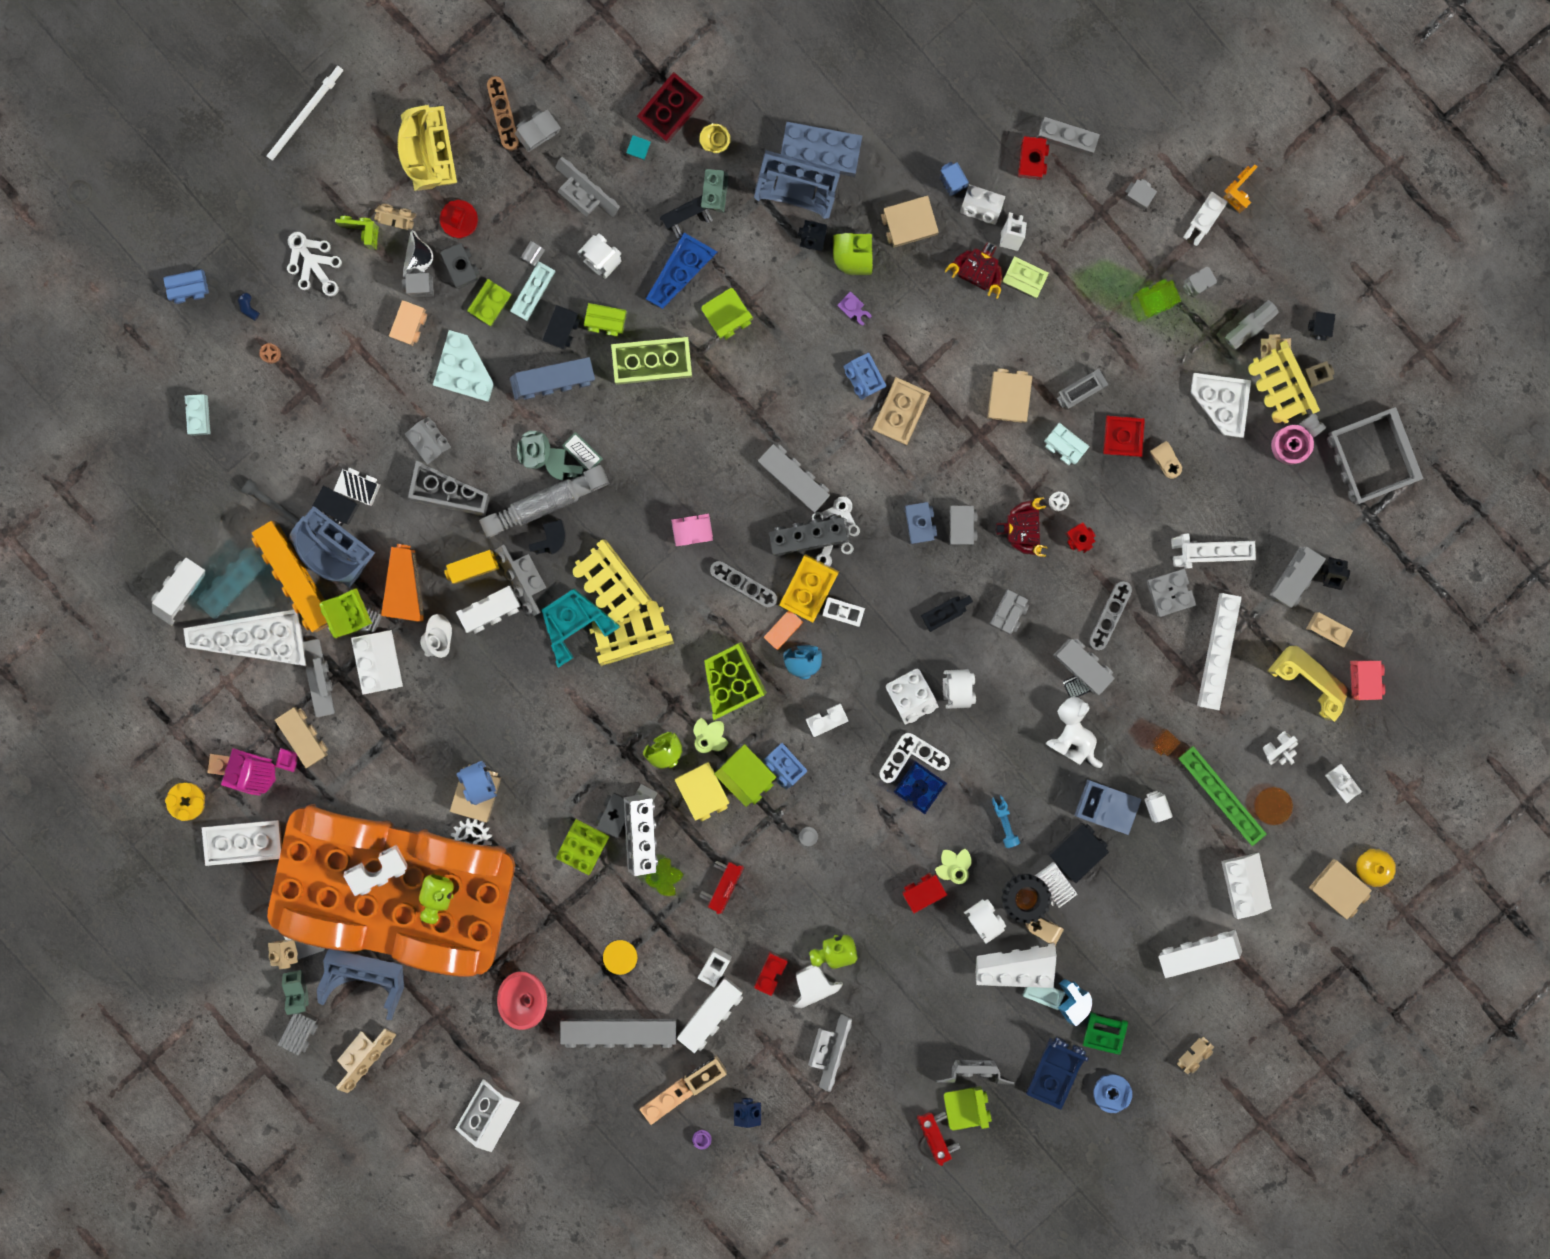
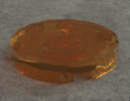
(1273, 806)

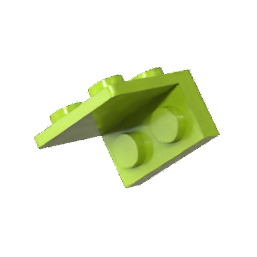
(368, 235)
(582, 847)

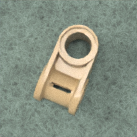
(1164, 457)
(1046, 931)

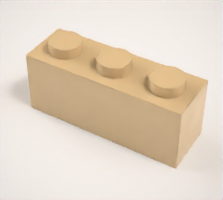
(302, 736)

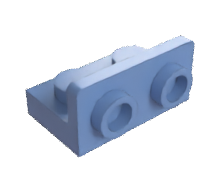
(864, 376)
(784, 766)

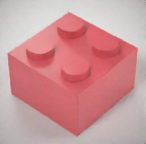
(1367, 680)

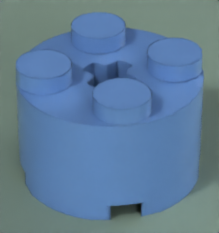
(477, 783)

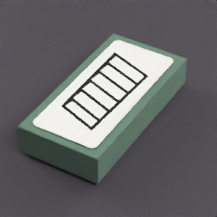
(582, 452)

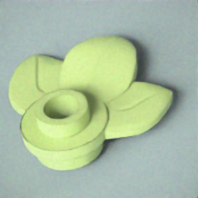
(711, 733)
(952, 864)

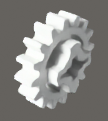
(470, 830)

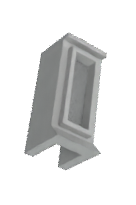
(1081, 389)

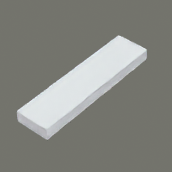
(1218, 551)

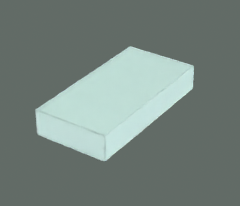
(1047, 996)

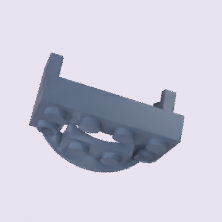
(797, 183)
(346, 967)

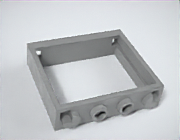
(1404, 447)

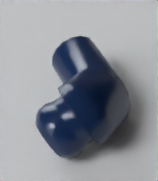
(245, 308)

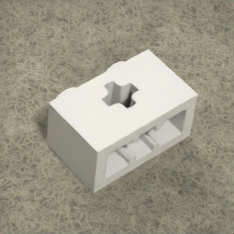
(843, 612)

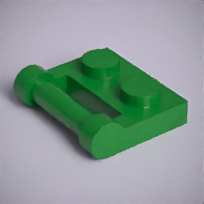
(1102, 1039)

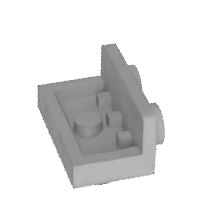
(427, 440)

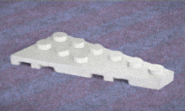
(262, 637)

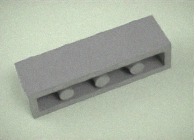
(794, 478)

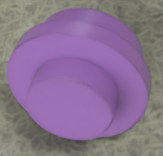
(701, 1139)

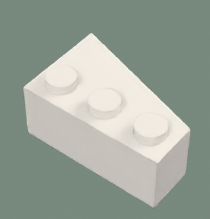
(177, 590)
(489, 610)

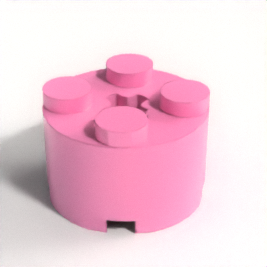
(1297, 435)
(692, 530)

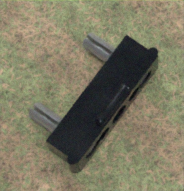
(684, 212)

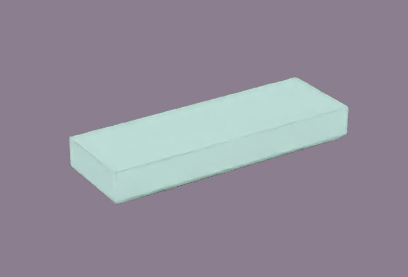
(532, 291)

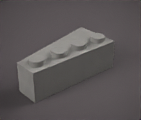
(446, 492)

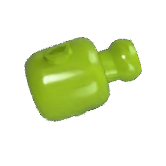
(435, 897)
(836, 952)

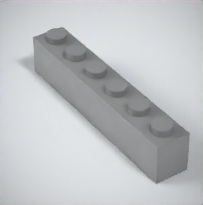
(618, 1032)

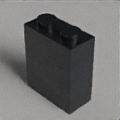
(1079, 852)

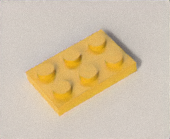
(809, 588)

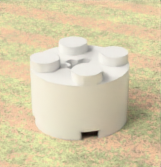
(600, 256)
(958, 688)
(985, 921)

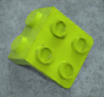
(727, 314)
(345, 613)
(967, 1108)

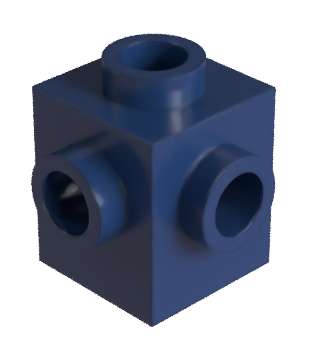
(747, 1113)

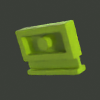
(489, 302)

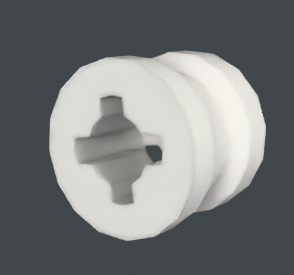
(1061, 500)

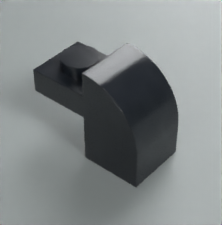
(555, 541)

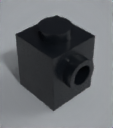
(1321, 326)

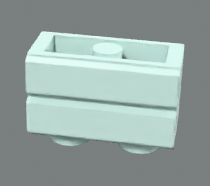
(197, 415)
(1066, 444)

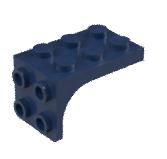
(1056, 1072)

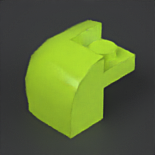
(853, 253)

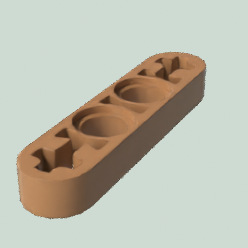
(503, 113)

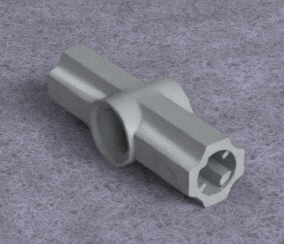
(1251, 324)

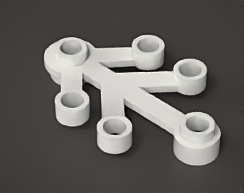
(311, 261)
(844, 513)

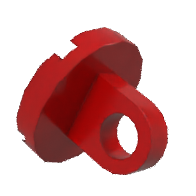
(458, 219)

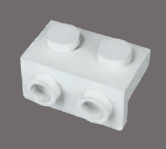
(982, 204)

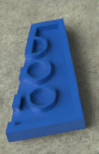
(680, 269)

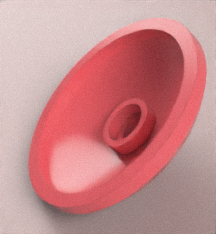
(514, 1000)

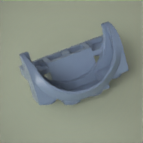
(330, 548)

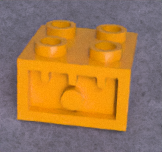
(1236, 198)

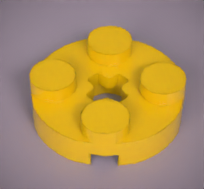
(196, 801)

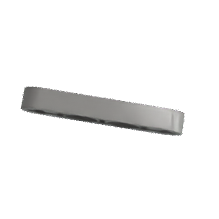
(745, 581)
(1107, 614)

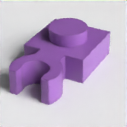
(852, 306)

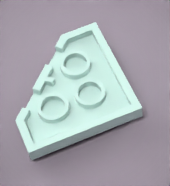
(462, 369)

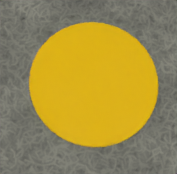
(620, 957)

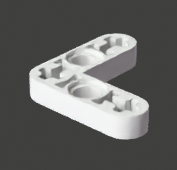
(914, 749)

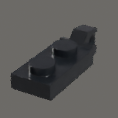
(945, 612)

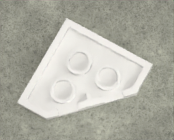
(1223, 401)

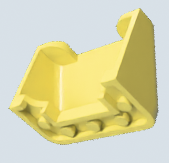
(1296, 661)

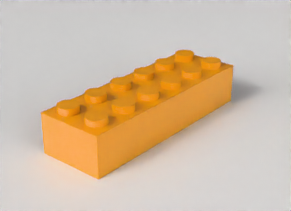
(292, 574)

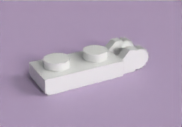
(1206, 216)

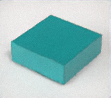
(638, 147)

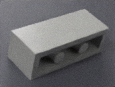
(1068, 136)

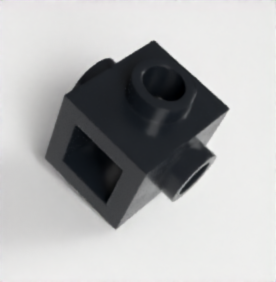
(812, 235)
(1335, 573)

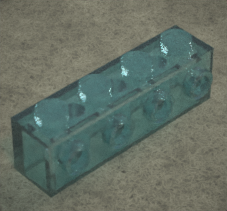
(232, 583)

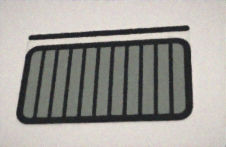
(1075, 687)

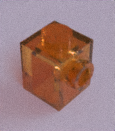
(1165, 743)

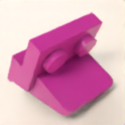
(249, 773)

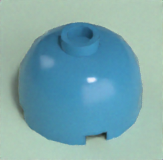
(804, 661)

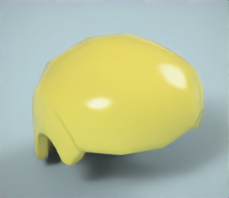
(714, 138)

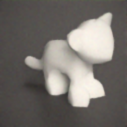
(1072, 713)

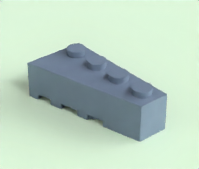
(552, 378)

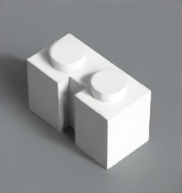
(834, 718)

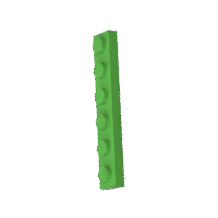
(1222, 796)

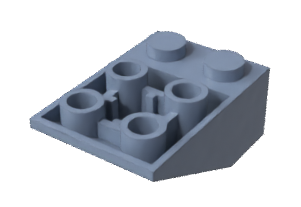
(1107, 807)

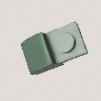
(556, 465)
(295, 992)

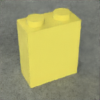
(702, 792)

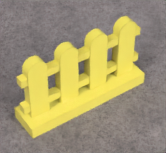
(1279, 377)
(609, 572)
(641, 636)

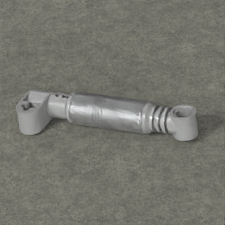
(545, 501)

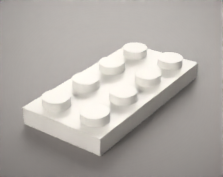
(242, 842)

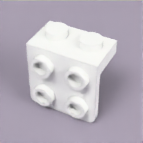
(912, 696)

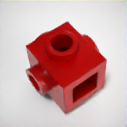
(1074, 534)

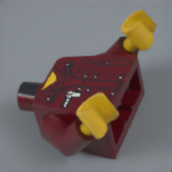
(979, 269)
(1023, 527)

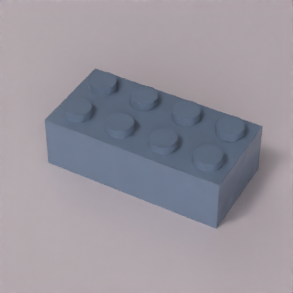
(822, 147)

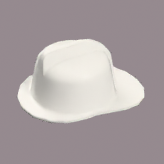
(437, 636)

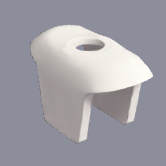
(813, 986)

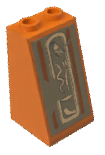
(402, 586)

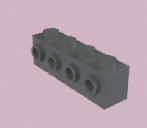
(809, 536)

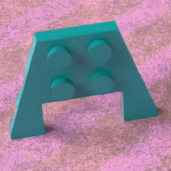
(570, 615)

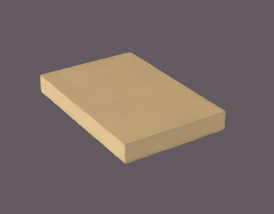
(901, 411)

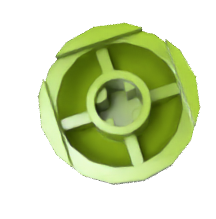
(665, 751)

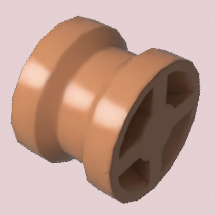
(266, 353)

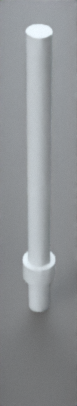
(328, 83)

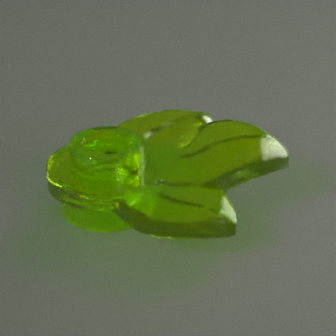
(667, 877)

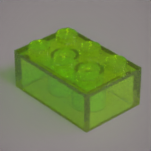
(1155, 300)

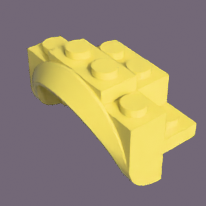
(426, 148)

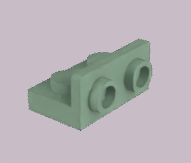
(715, 190)

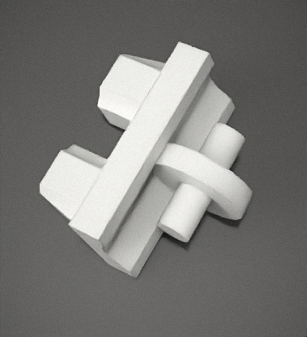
(1177, 543)
(1274, 754)
(1343, 783)

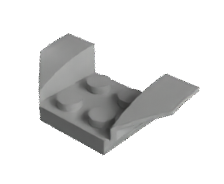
(970, 1067)

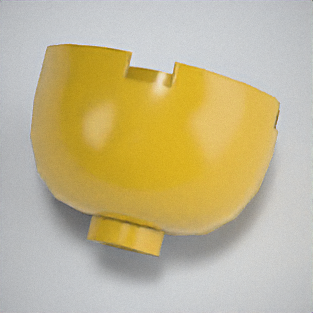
(1375, 867)

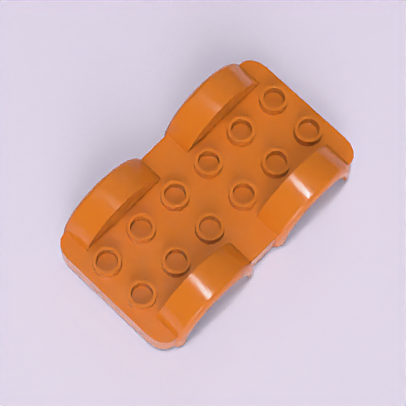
(319, 909)

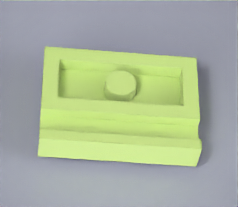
(1025, 277)

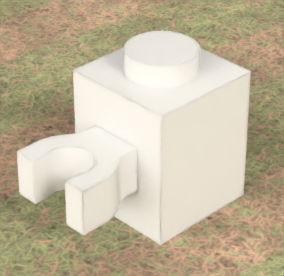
(1013, 233)

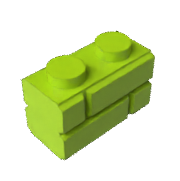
(605, 319)

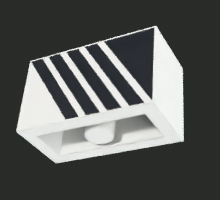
(357, 487)

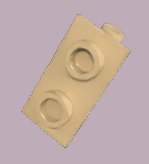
(388, 213)
(1201, 1051)

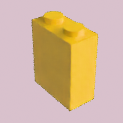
(471, 567)

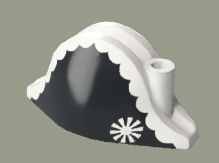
(418, 255)

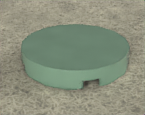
(533, 449)

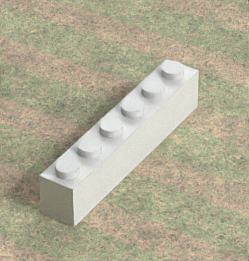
(1219, 651)

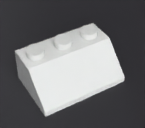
(377, 662)
(1246, 885)
(487, 1116)

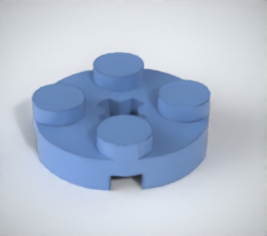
(1106, 1084)

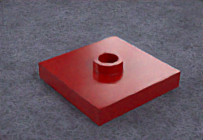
(1123, 436)

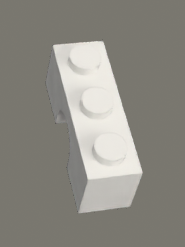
(362, 880)

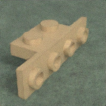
(361, 1056)

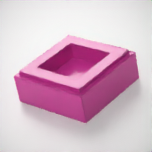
(287, 760)

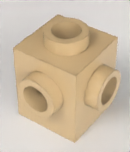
(1271, 343)
(283, 953)

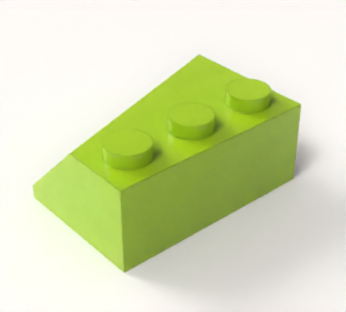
(732, 680)

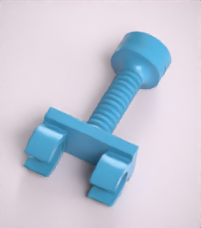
(1002, 811)

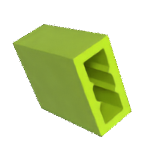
(745, 776)

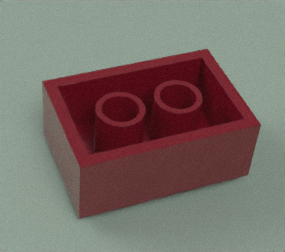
(670, 108)

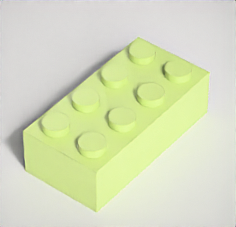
(651, 360)

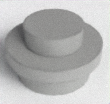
(808, 836)

